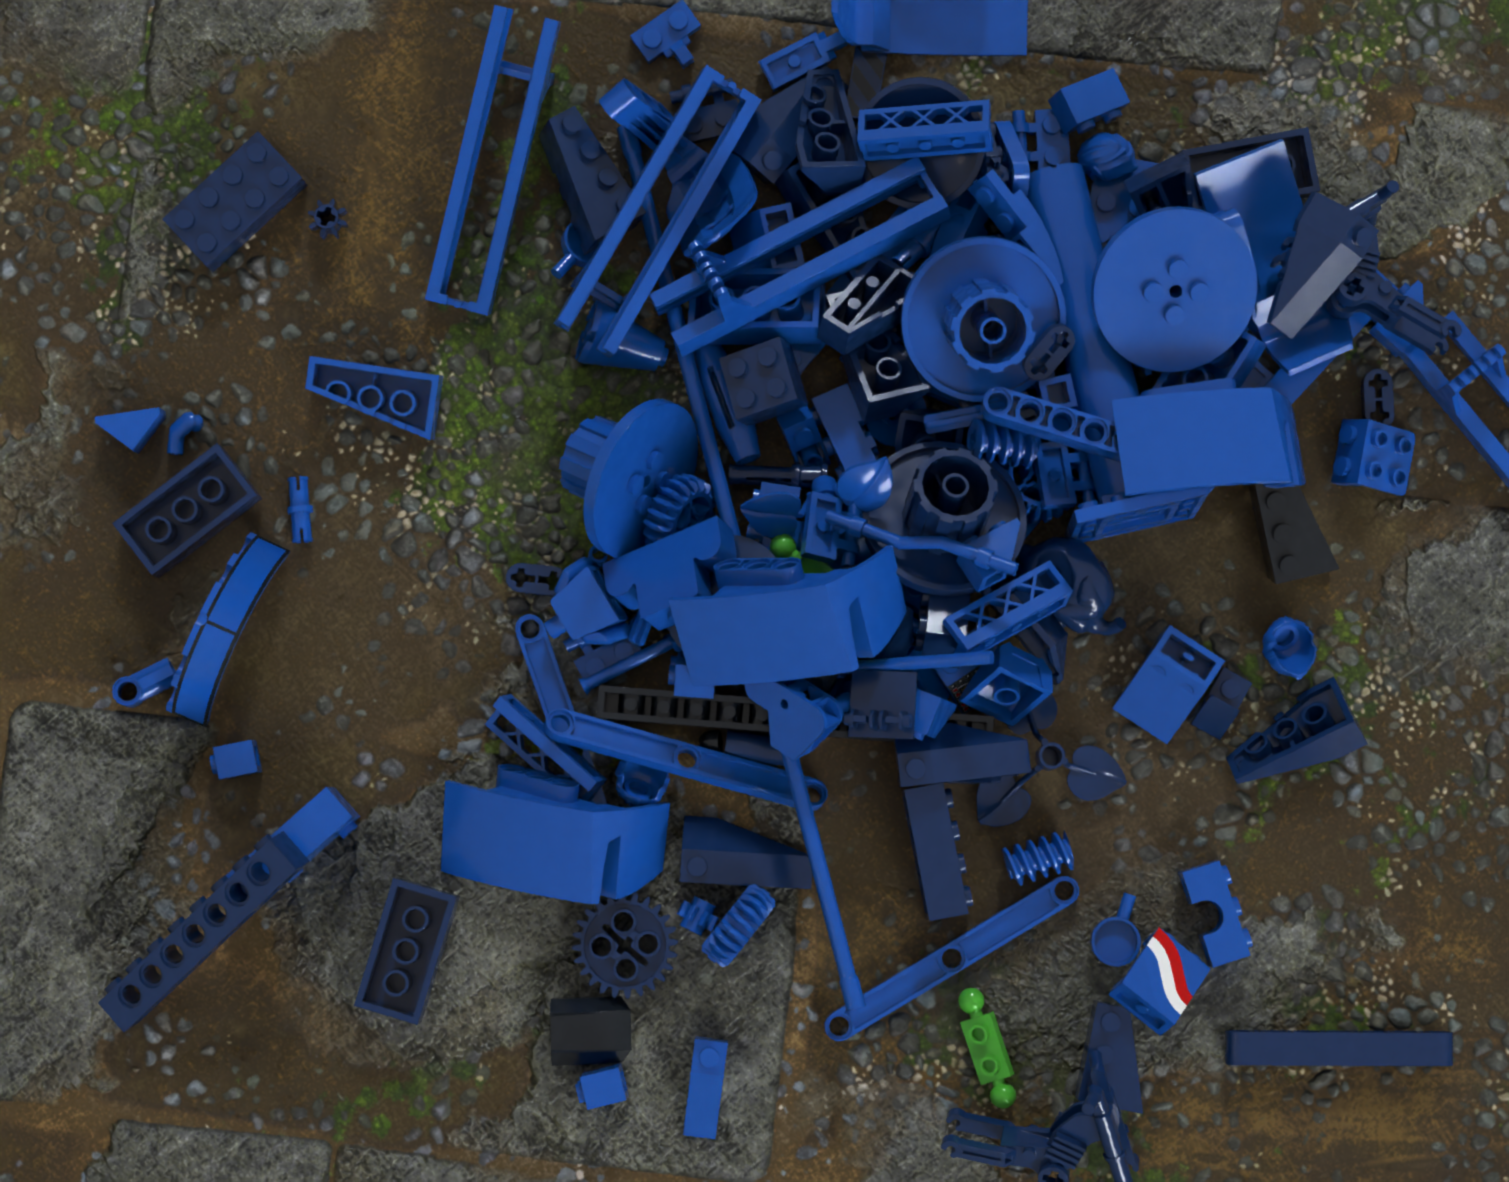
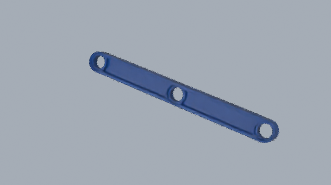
(550, 684)
(663, 752)
(971, 945)

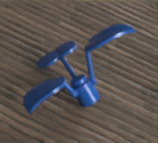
(863, 484)

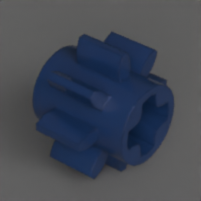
(324, 211)

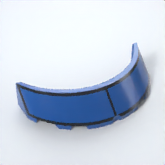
(220, 627)

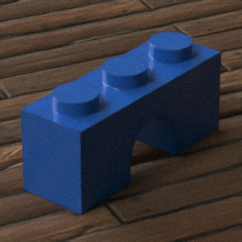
(1227, 939)

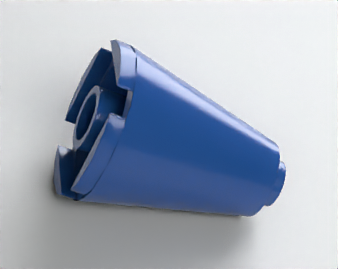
(637, 351)

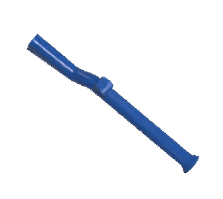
(629, 663)

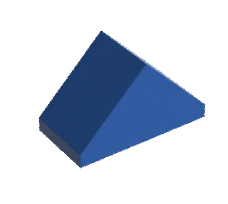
(133, 427)

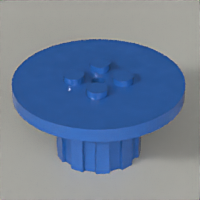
(1174, 289)
(977, 315)
(623, 467)

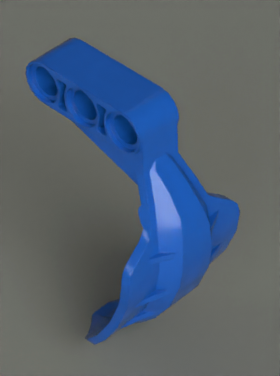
(730, 194)

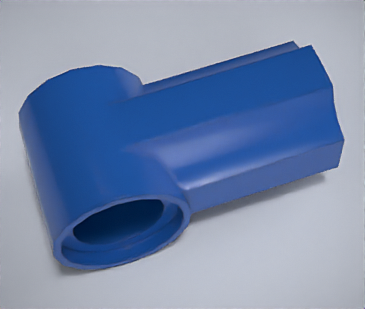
(148, 682)

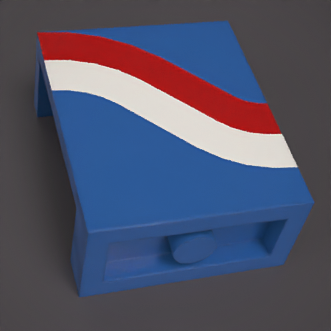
(1160, 982)

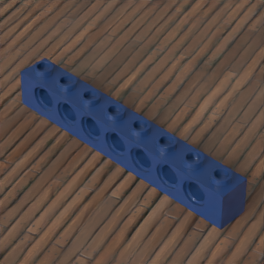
(283, 861)

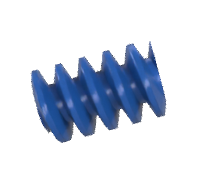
(1003, 442)
(1038, 858)

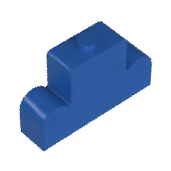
(668, 569)

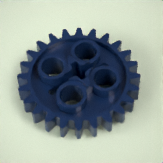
(604, 967)

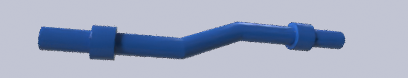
(982, 557)

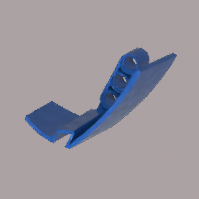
(934, 26)
(1261, 203)
(1207, 438)
(788, 623)
(546, 841)

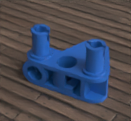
(794, 721)

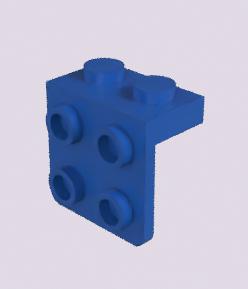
(1373, 456)

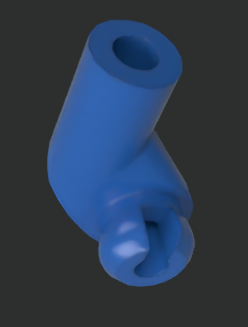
(179, 429)

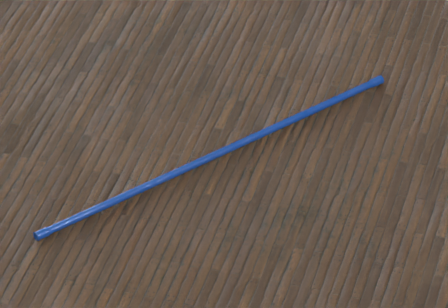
(849, 981)

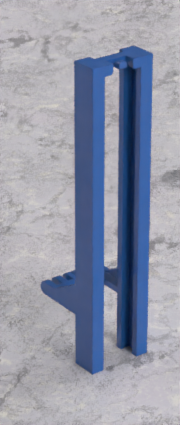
(539, 82)
(716, 269)
(587, 282)
(1492, 369)

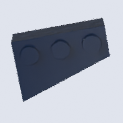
(1162, 185)
(866, 306)
(1112, 1035)

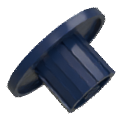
(949, 494)

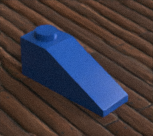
(705, 1087)

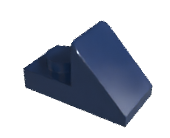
(1221, 703)

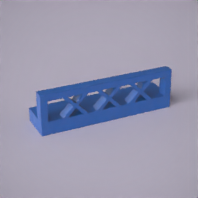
(924, 136)
(1018, 618)
(533, 728)

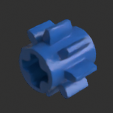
(697, 915)

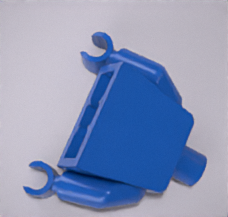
(586, 606)

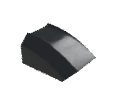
(589, 1030)

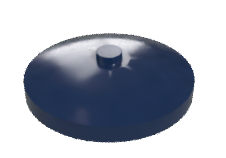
(947, 172)

